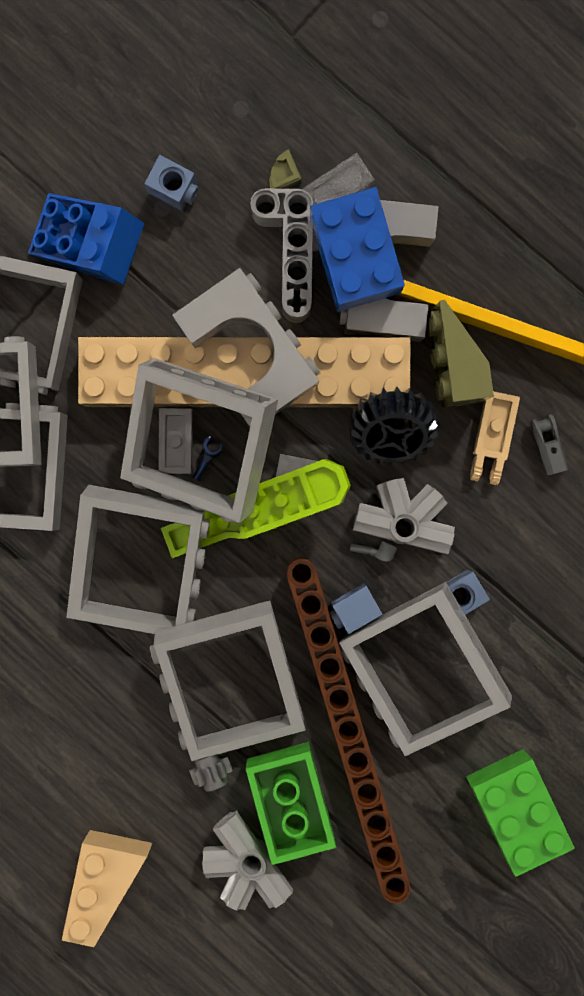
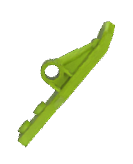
(276, 504)

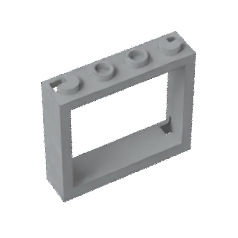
(55, 277)
(218, 392)
(29, 403)
(54, 475)
(141, 505)
(214, 627)
(469, 643)

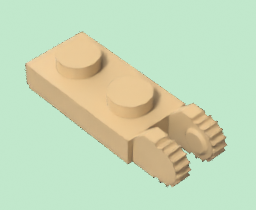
(494, 435)

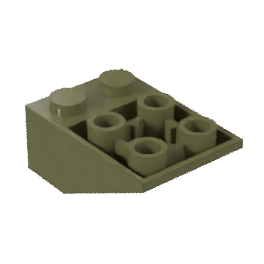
(460, 363)

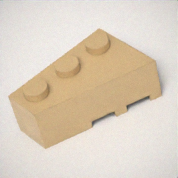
(101, 880)

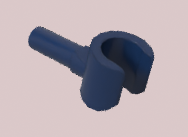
(206, 459)

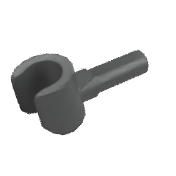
(385, 551)

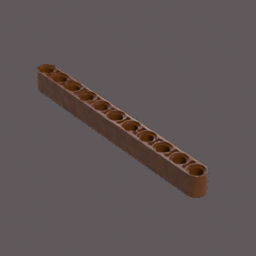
(360, 774)

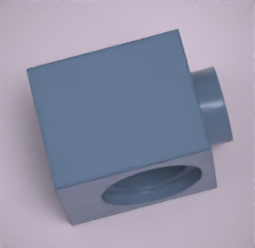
(165, 171)
(474, 591)
(354, 609)

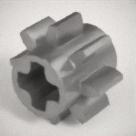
(211, 772)

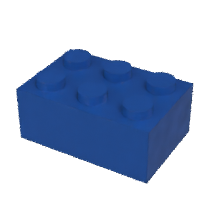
(356, 249)

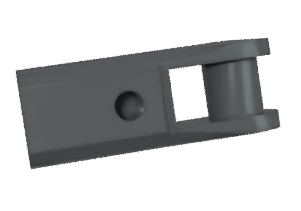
(550, 451)

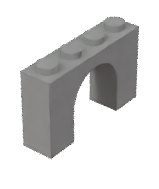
(237, 302)
(388, 318)

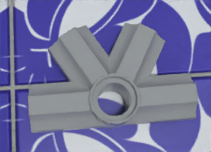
(416, 512)
(243, 875)

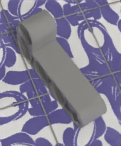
(292, 256)

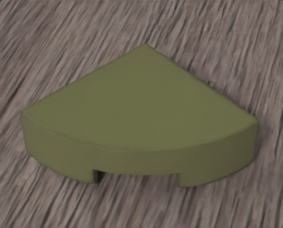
(284, 172)

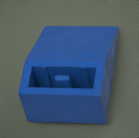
(86, 237)

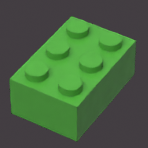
(290, 803)
(520, 812)

